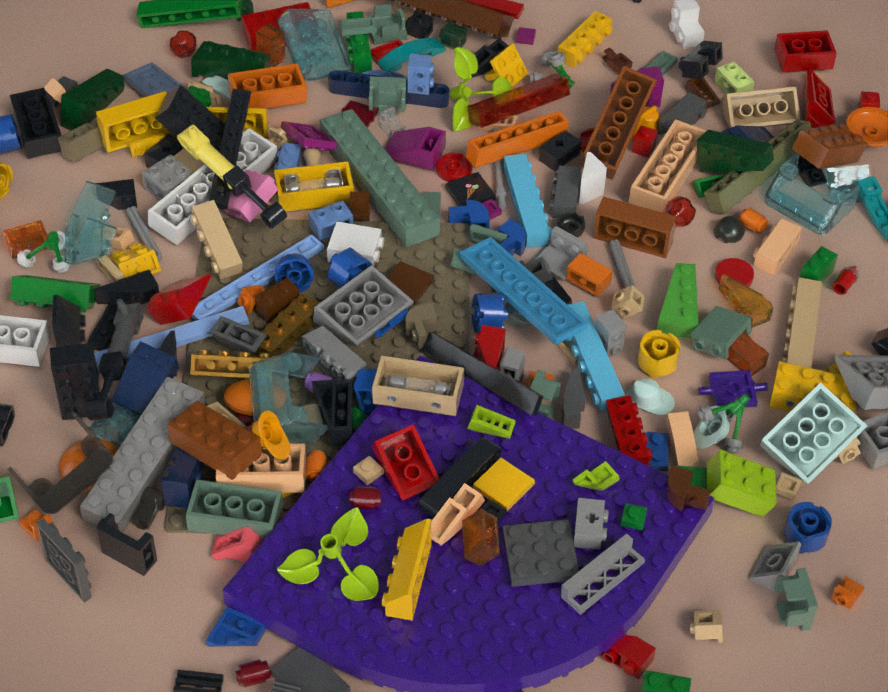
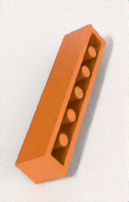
(515, 139)

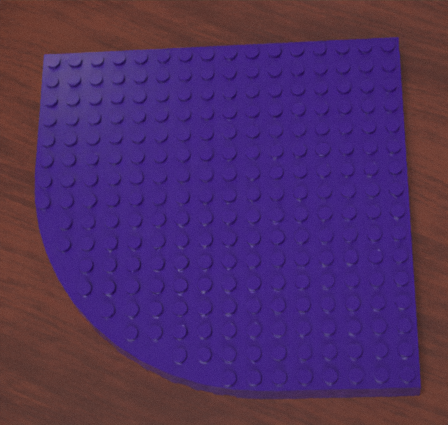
(468, 618)

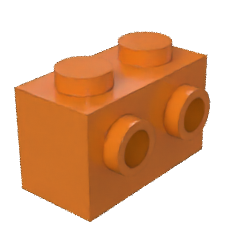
(589, 274)

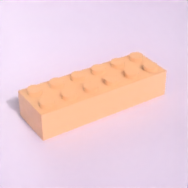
(667, 167)

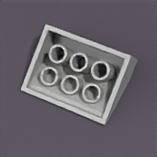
(361, 307)
(865, 379)

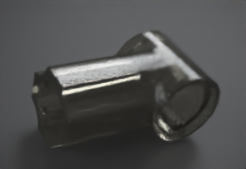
(150, 504)

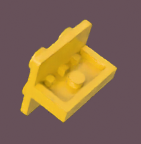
(507, 65)

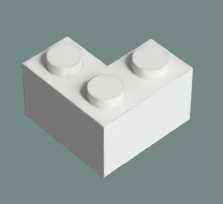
(685, 23)

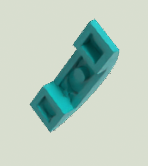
(395, 58)
(874, 204)

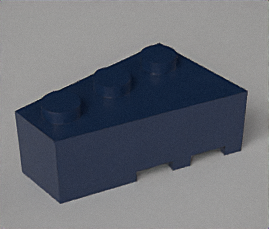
(181, 479)

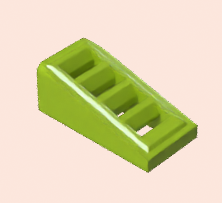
(479, 424)

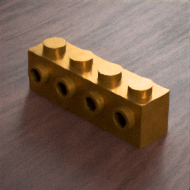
(288, 326)
(223, 363)

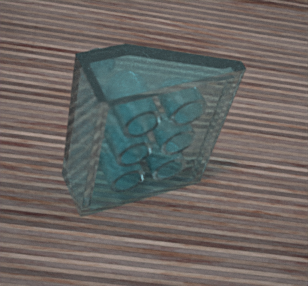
(314, 42)

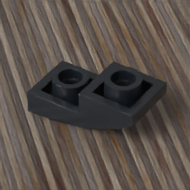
(809, 173)

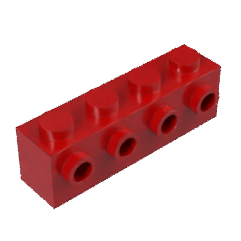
(628, 429)

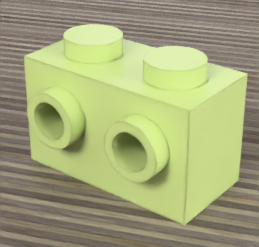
(733, 79)

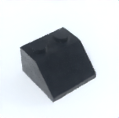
(67, 322)

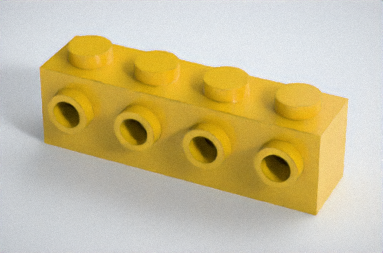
(586, 38)

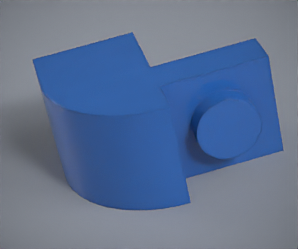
(472, 213)
(516, 237)

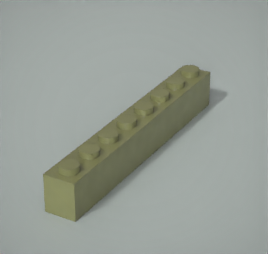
(739, 184)

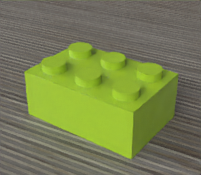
(741, 483)

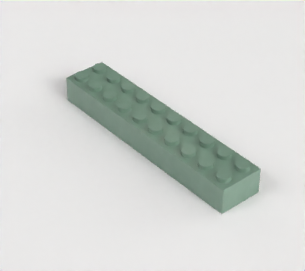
(379, 175)

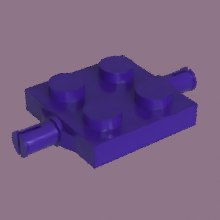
(732, 384)

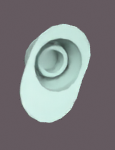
(651, 397)
(712, 433)

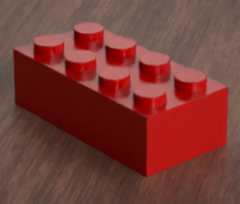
(255, 21)

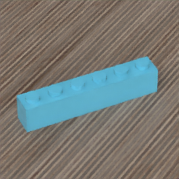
(526, 200)
(594, 361)

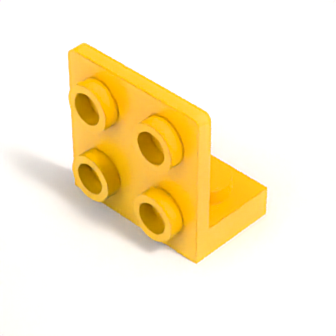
(136, 260)

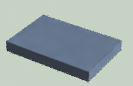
(150, 80)

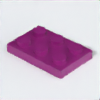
(308, 136)

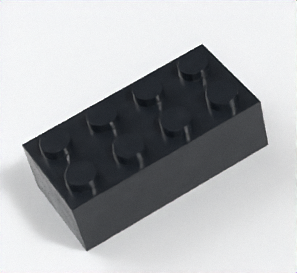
(182, 110)
(36, 122)
(75, 378)

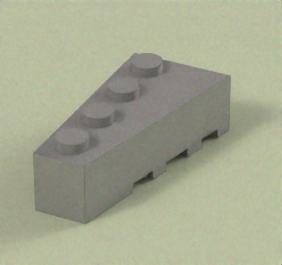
(334, 355)

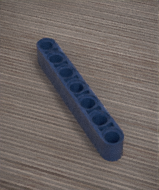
(358, 85)

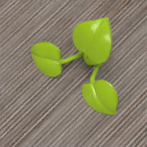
(465, 65)
(350, 529)

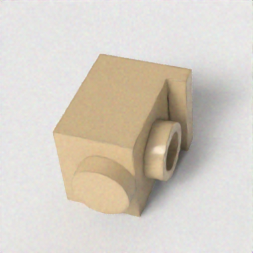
(707, 625)

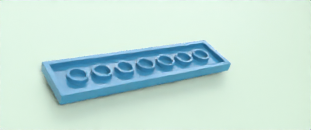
(523, 290)

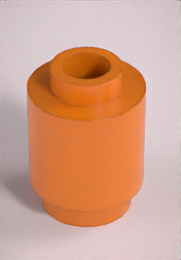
(753, 220)
(315, 464)

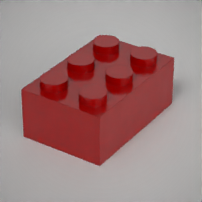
(805, 50)

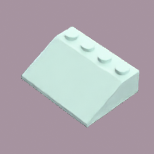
(812, 434)

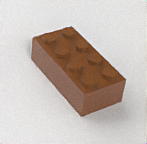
(829, 145)
(634, 227)
(214, 439)

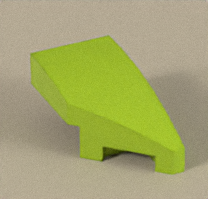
(597, 479)

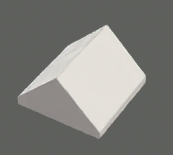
(592, 179)

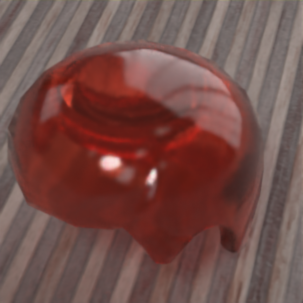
(183, 44)
(683, 209)

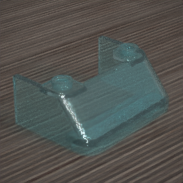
(806, 204)
(87, 227)
(272, 393)

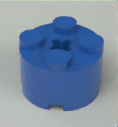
(9, 136)
(346, 266)
(488, 311)
(808, 526)

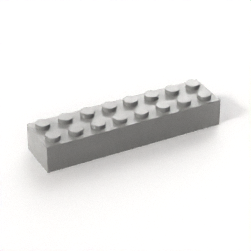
(140, 457)

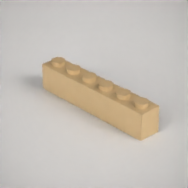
(802, 322)

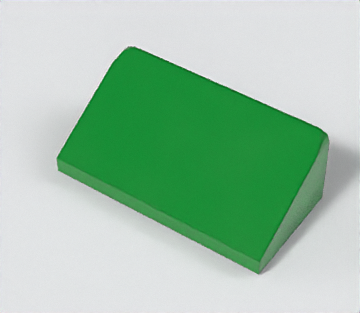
(703, 184)

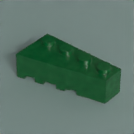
(224, 59)
(87, 98)
(732, 153)

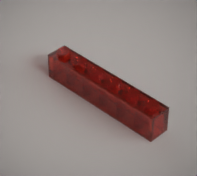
(518, 100)

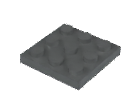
(540, 552)
(64, 559)

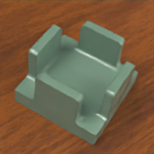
(388, 25)
(387, 93)
(547, 388)
(800, 603)

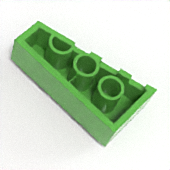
(680, 305)

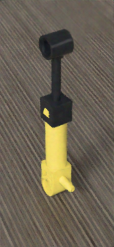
(233, 176)

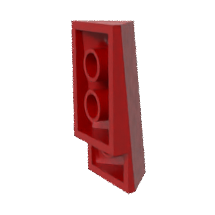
(817, 101)

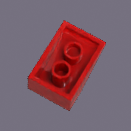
(178, 300)
(490, 345)
(405, 462)

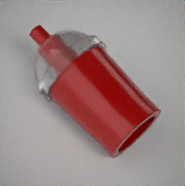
(846, 278)

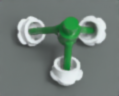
(55, 242)

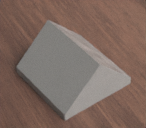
(774, 563)

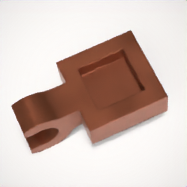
(616, 61)

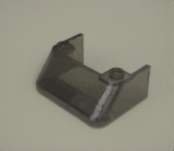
(55, 498)

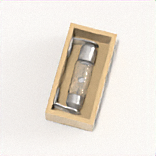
(418, 385)

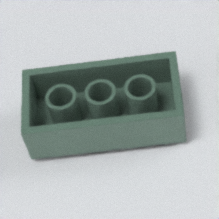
(228, 507)

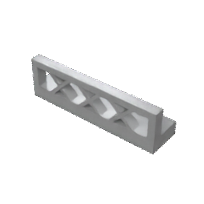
(595, 569)

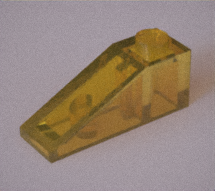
(746, 300)

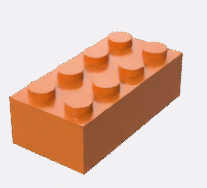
(271, 86)

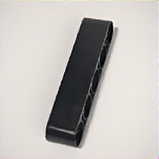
(465, 470)

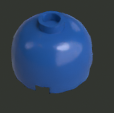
(296, 269)

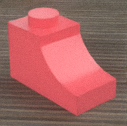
(236, 545)

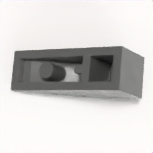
(687, 110)
(236, 335)

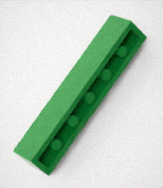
(174, 12)

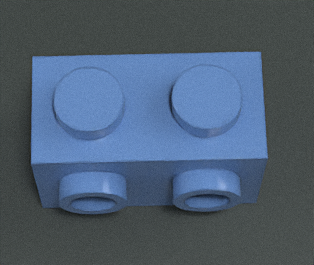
(420, 73)
(289, 156)
(324, 219)

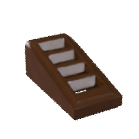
(691, 86)

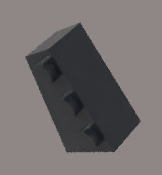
(336, 407)

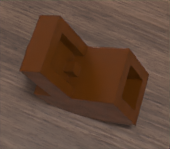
(360, 206)
(681, 491)

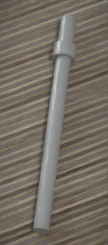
(500, 192)

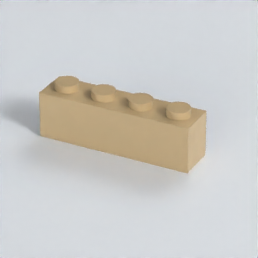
(216, 239)

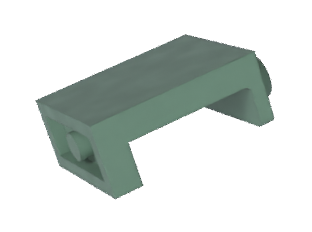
(719, 331)

